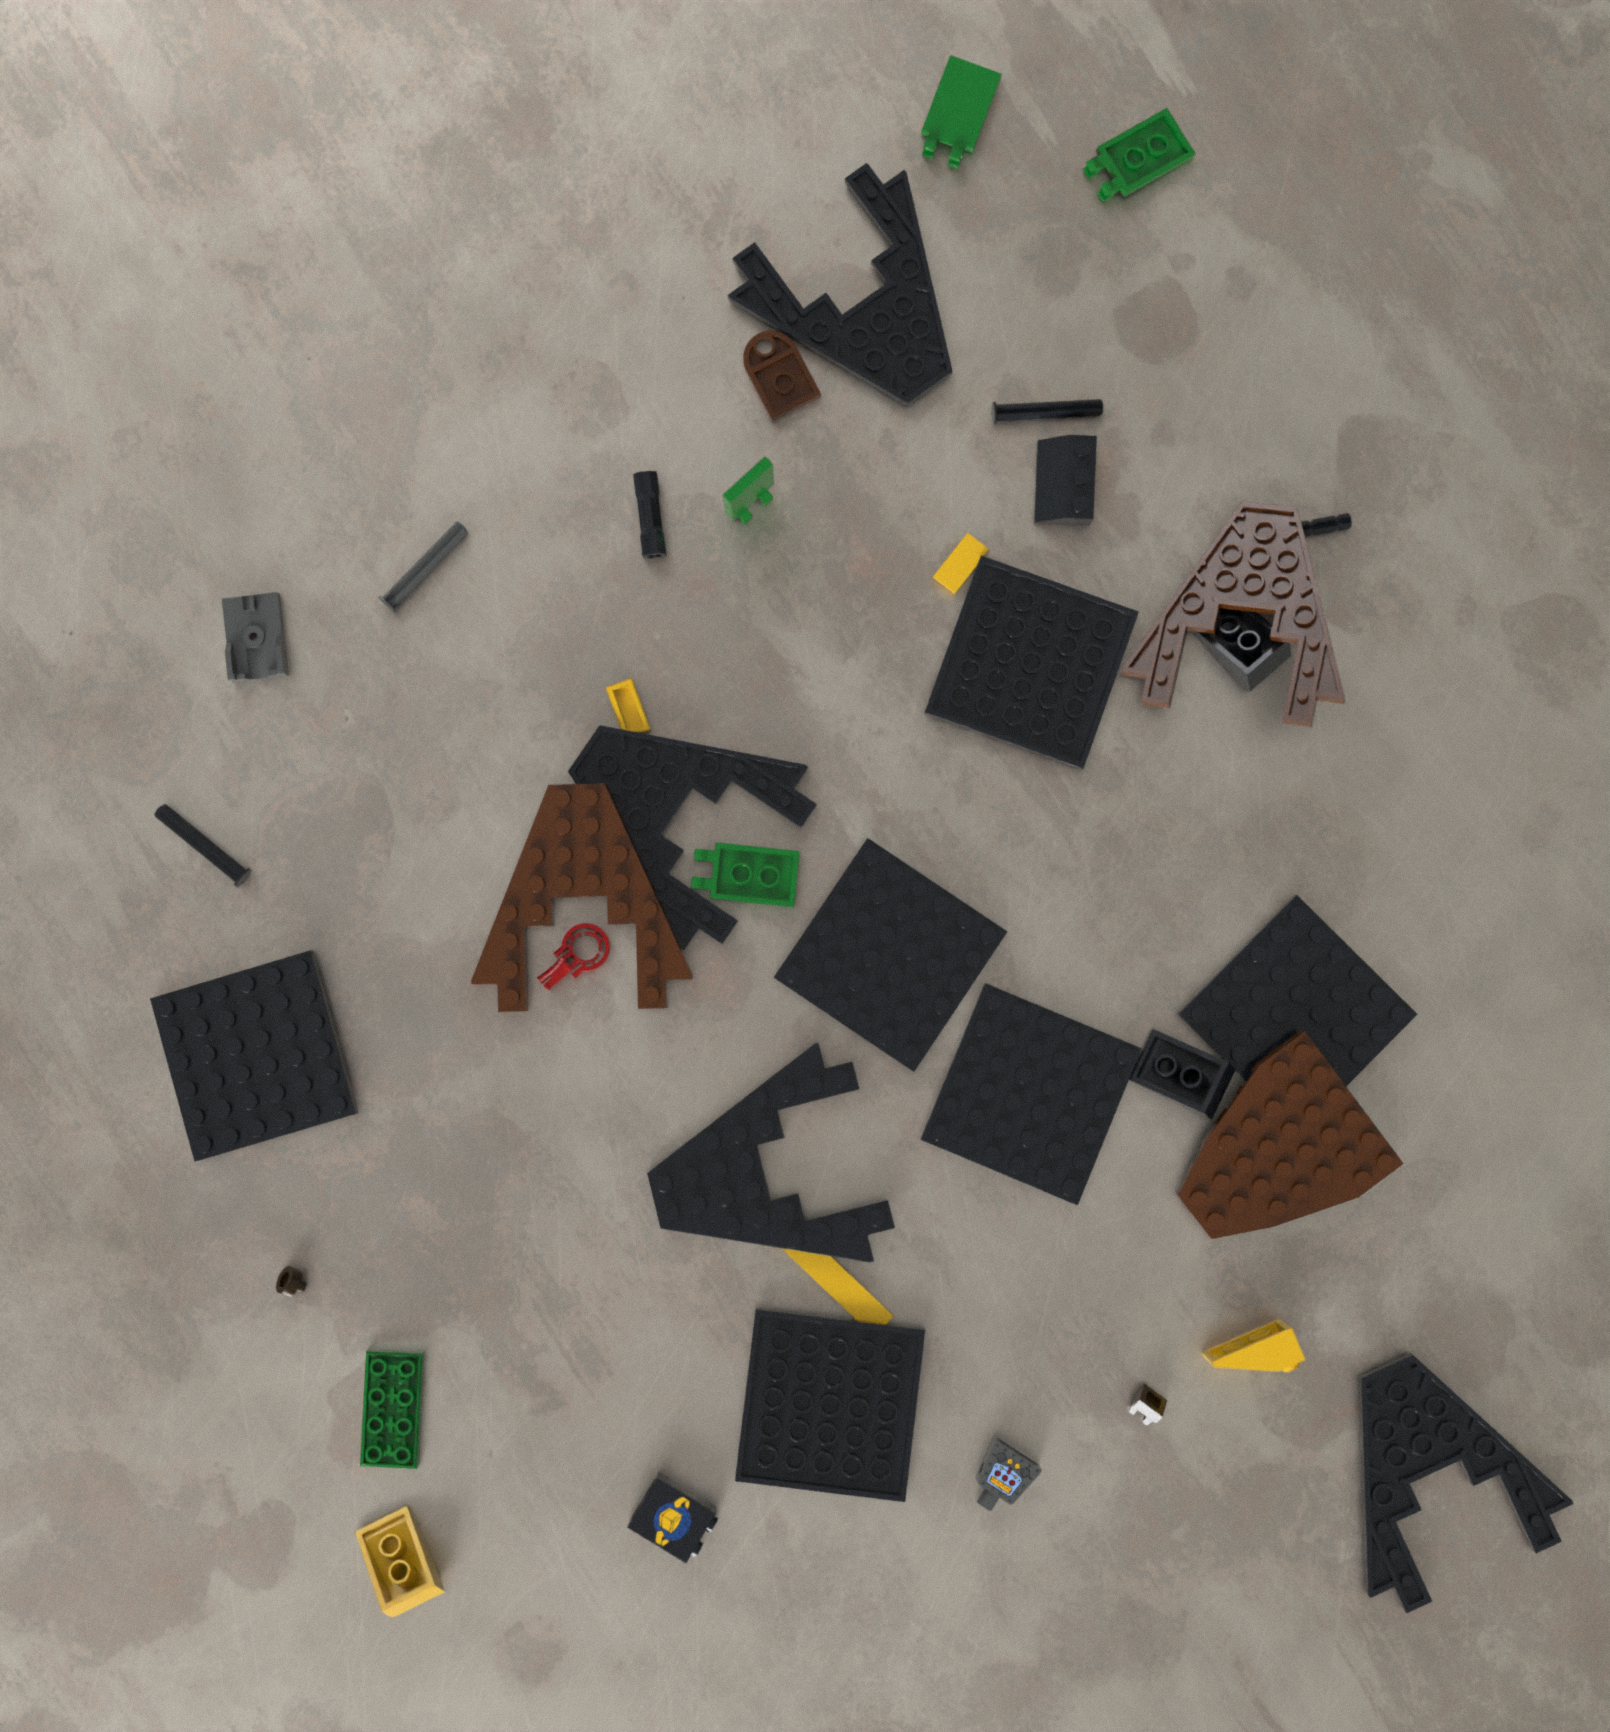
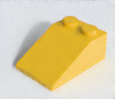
(1265, 1348)
(399, 1563)

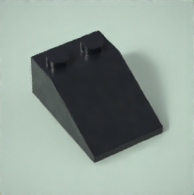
(1245, 646)
(1182, 1074)

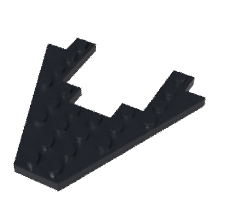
(889, 336)
(650, 783)
(720, 1185)
(1413, 1429)

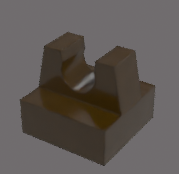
(1149, 1404)

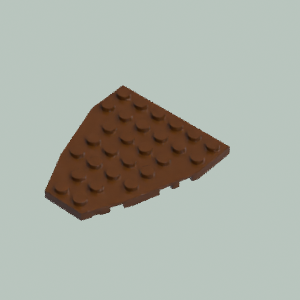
(1285, 1147)

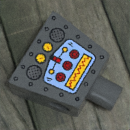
(1004, 1474)

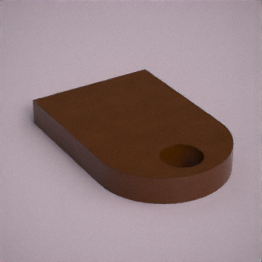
(779, 375)

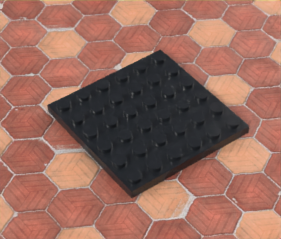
(1031, 662)
(890, 954)
(1294, 980)
(254, 1055)
(1031, 1094)
(830, 1405)

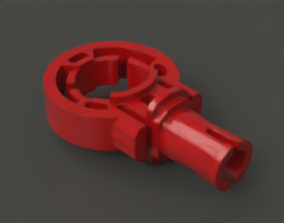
(561, 968)

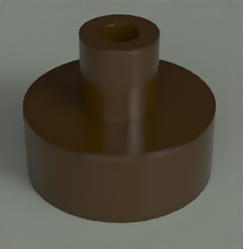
(290, 1281)

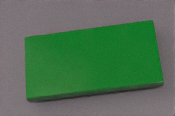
(392, 1409)

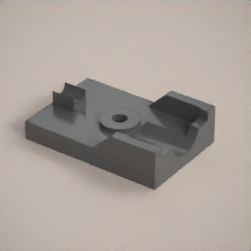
(260, 657)

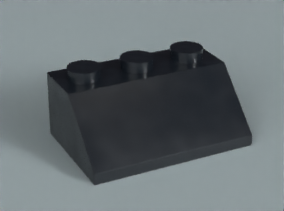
(1065, 480)

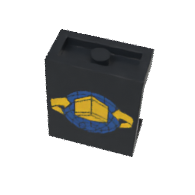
(672, 1519)

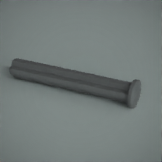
(424, 566)

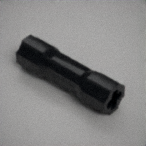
(649, 514)

